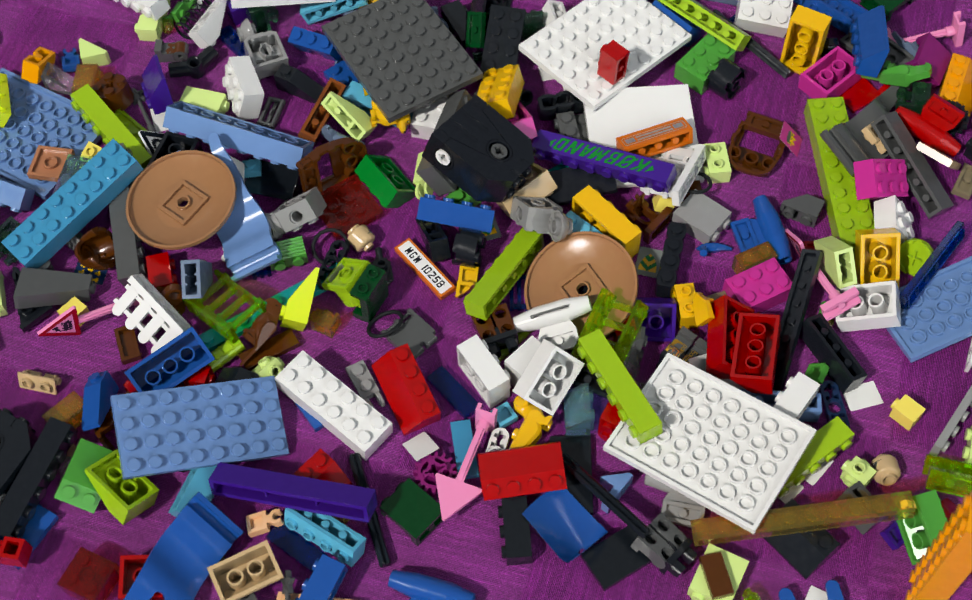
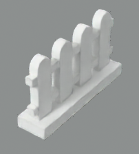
(686, 171)
(151, 303)

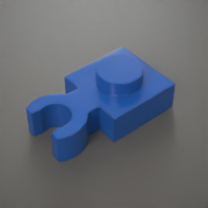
(70, 60)

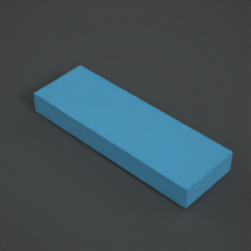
(462, 439)

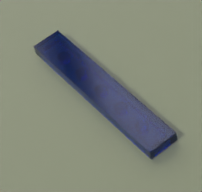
(932, 265)

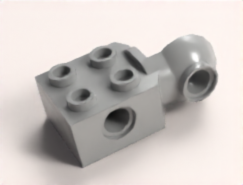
(263, 48)
(296, 212)
(541, 216)

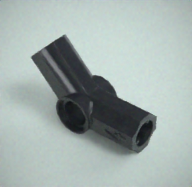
(195, 65)

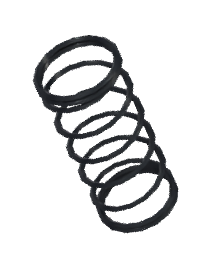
(187, 26)

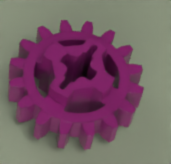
(433, 465)

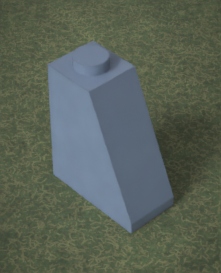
(195, 278)

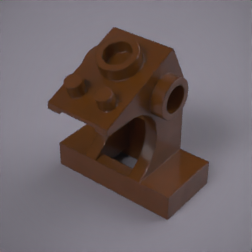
(657, 222)

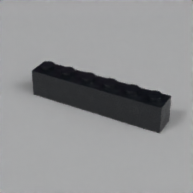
(35, 477)

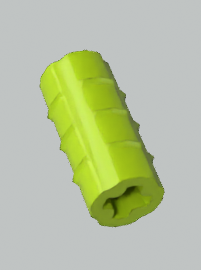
(225, 353)

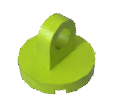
(913, 255)

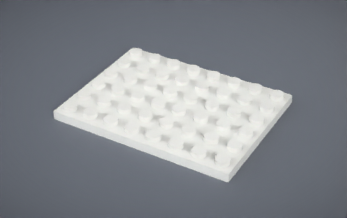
(572, 45)
(714, 443)

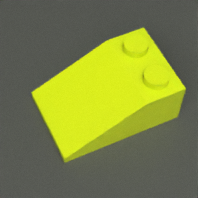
(297, 309)

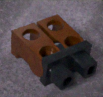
(502, 335)

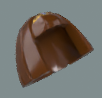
(96, 249)

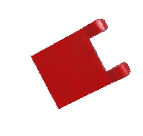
(861, 94)

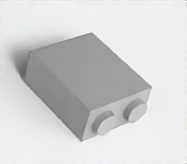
(702, 217)

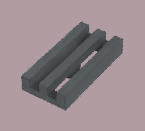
(268, 123)

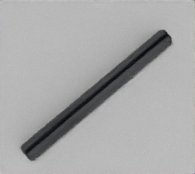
(763, 54)
(605, 497)
(374, 523)

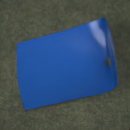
(564, 523)

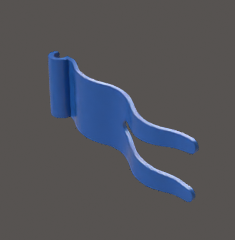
(184, 552)

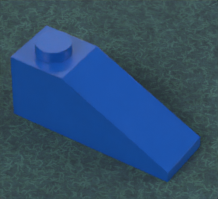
(97, 399)

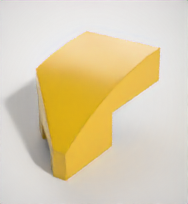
(466, 281)
(702, 309)

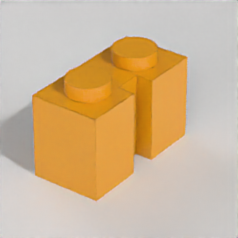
(34, 65)

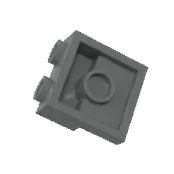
(571, 125)

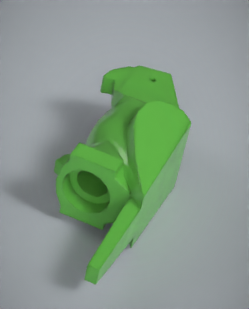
(902, 74)

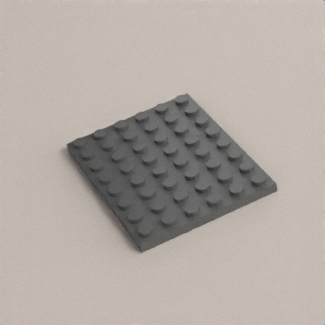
(401, 55)

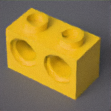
(684, 298)

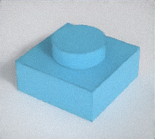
(252, 168)
(505, 415)

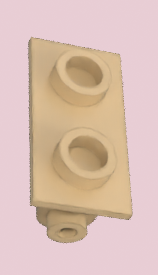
(35, 381)

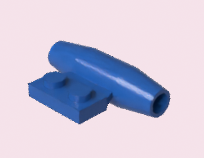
(764, 228)
(427, 587)

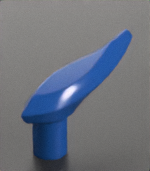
(712, 248)

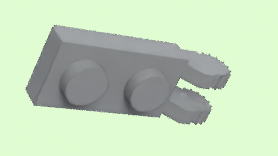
(364, 382)

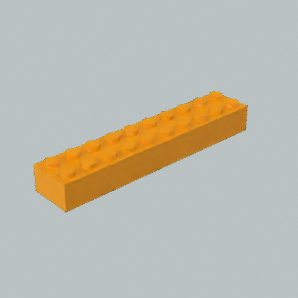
(947, 560)

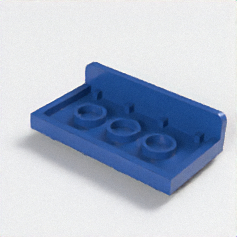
(842, 11)

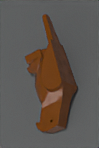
(263, 326)

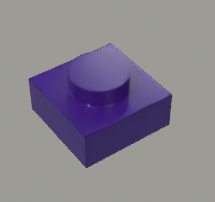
(892, 535)

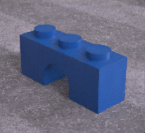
(312, 41)

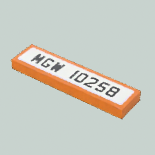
(425, 269)

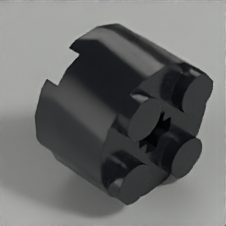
(726, 79)
(468, 248)

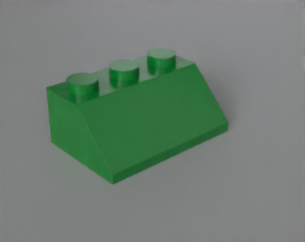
(385, 180)

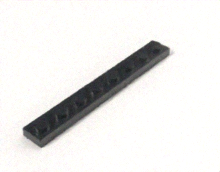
(795, 312)

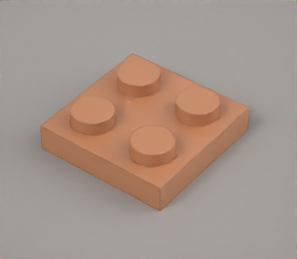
(48, 163)

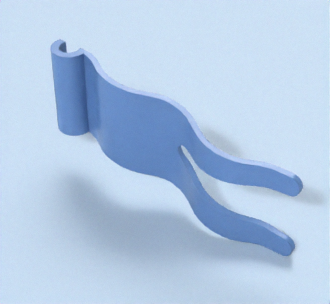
(247, 232)

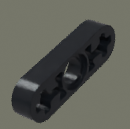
(331, 257)

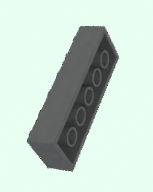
(432, 176)

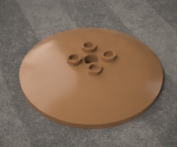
(177, 177)
(579, 261)

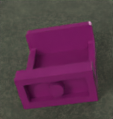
(932, 52)

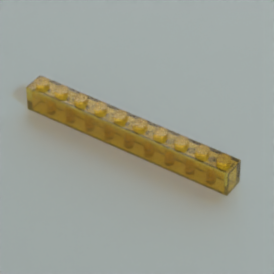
(809, 518)

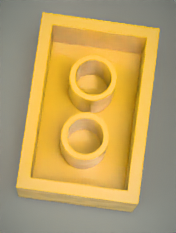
(877, 255)

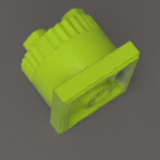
(344, 278)

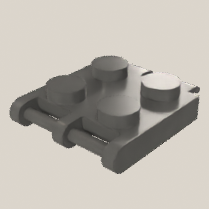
(412, 331)

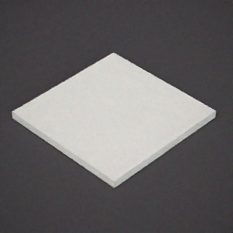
(636, 110)

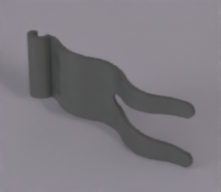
(847, 139)

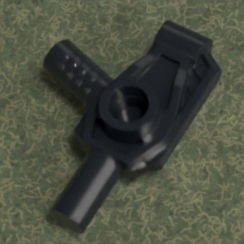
(383, 263)

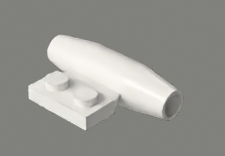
(555, 320)

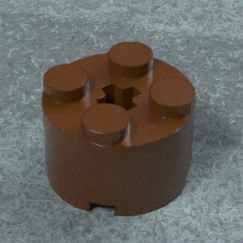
(114, 91)

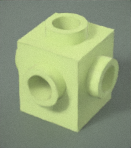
(269, 366)
(856, 471)

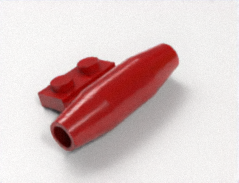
(933, 123)

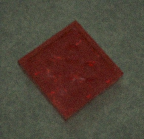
(349, 205)

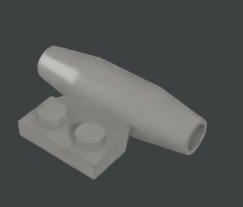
(676, 506)

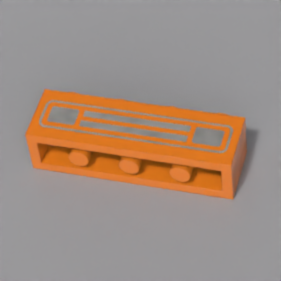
(657, 138)

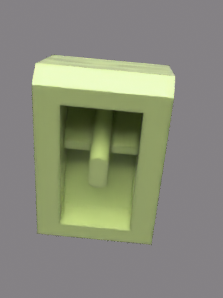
(93, 54)

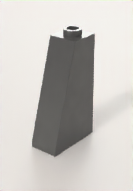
(51, 287)

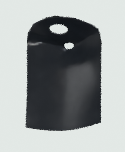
(275, 182)

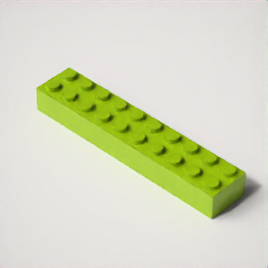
(837, 185)

